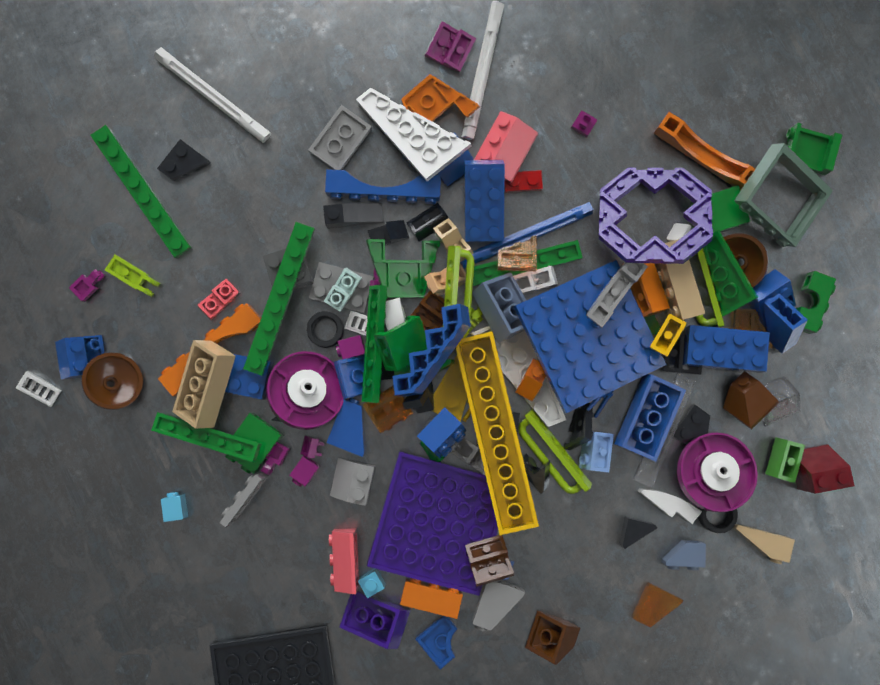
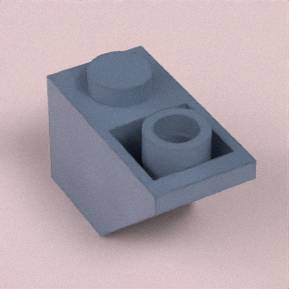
(686, 554)

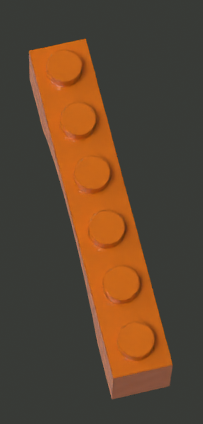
(681, 137)
(242, 322)

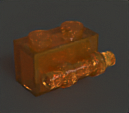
(387, 411)

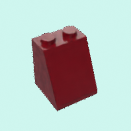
(823, 471)

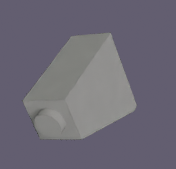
(494, 603)

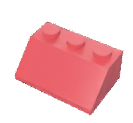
(508, 141)
(344, 560)

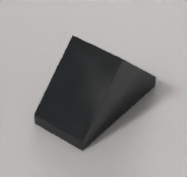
(634, 530)

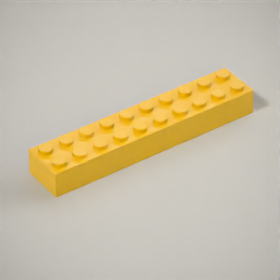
(496, 434)

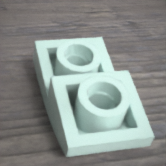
(343, 289)

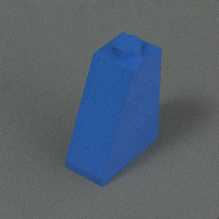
(783, 323)
(349, 428)

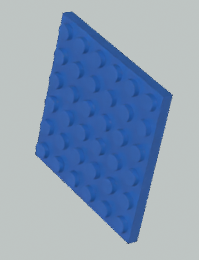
(577, 353)

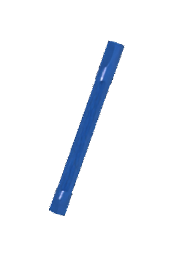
(536, 230)

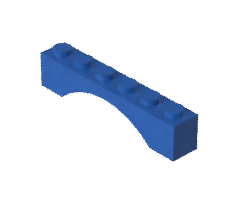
(342, 184)

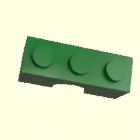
(820, 289)

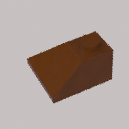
(749, 400)
(552, 637)

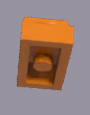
(531, 381)

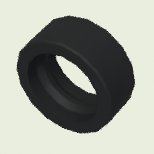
(311, 325)
(727, 526)

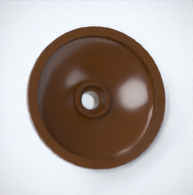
(752, 252)
(115, 369)

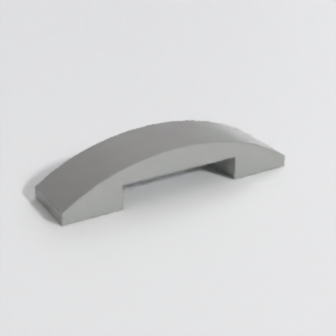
(614, 292)

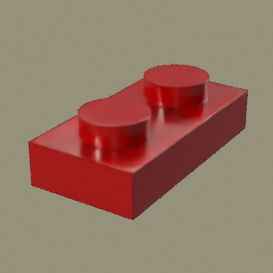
(525, 181)

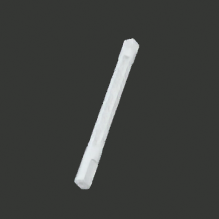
(483, 67)
(212, 95)

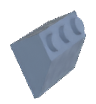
(497, 303)

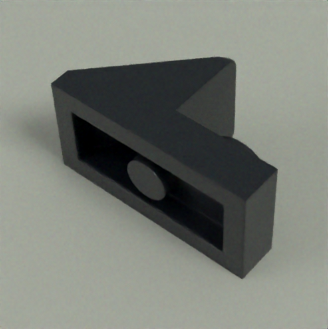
(392, 232)
(422, 402)
(537, 475)

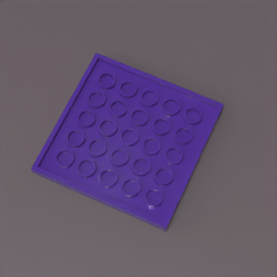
(429, 521)

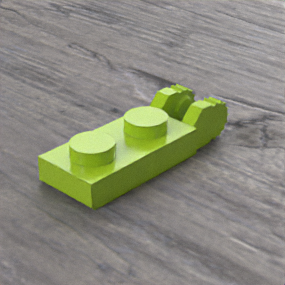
(130, 274)

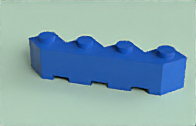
(440, 345)

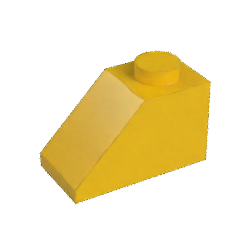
(668, 335)

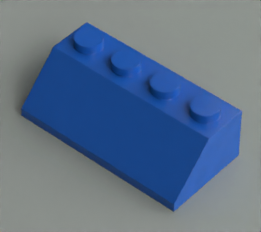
(650, 417)

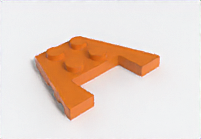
(434, 97)

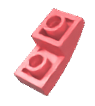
(218, 299)

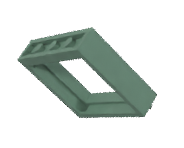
(804, 174)

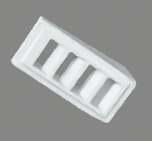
(355, 329)
(25, 379)

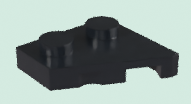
(181, 161)

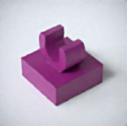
(584, 123)
(310, 446)

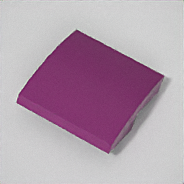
(450, 46)

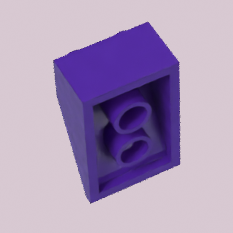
(375, 620)

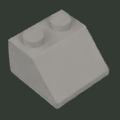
(352, 481)

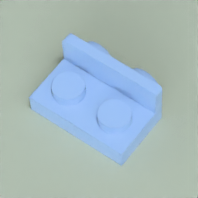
(597, 452)

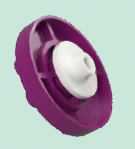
(295, 404)
(717, 472)

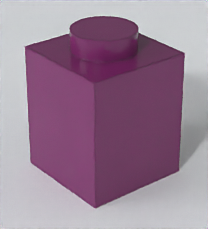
(350, 347)
(304, 471)

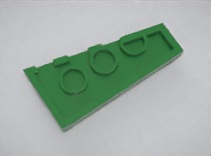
(730, 282)

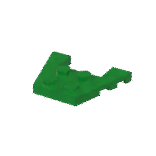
(403, 277)

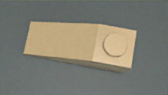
(772, 545)

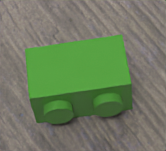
(785, 459)

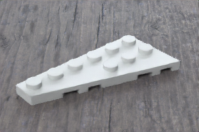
(416, 137)
(515, 357)

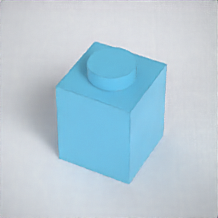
(174, 507)
(371, 582)

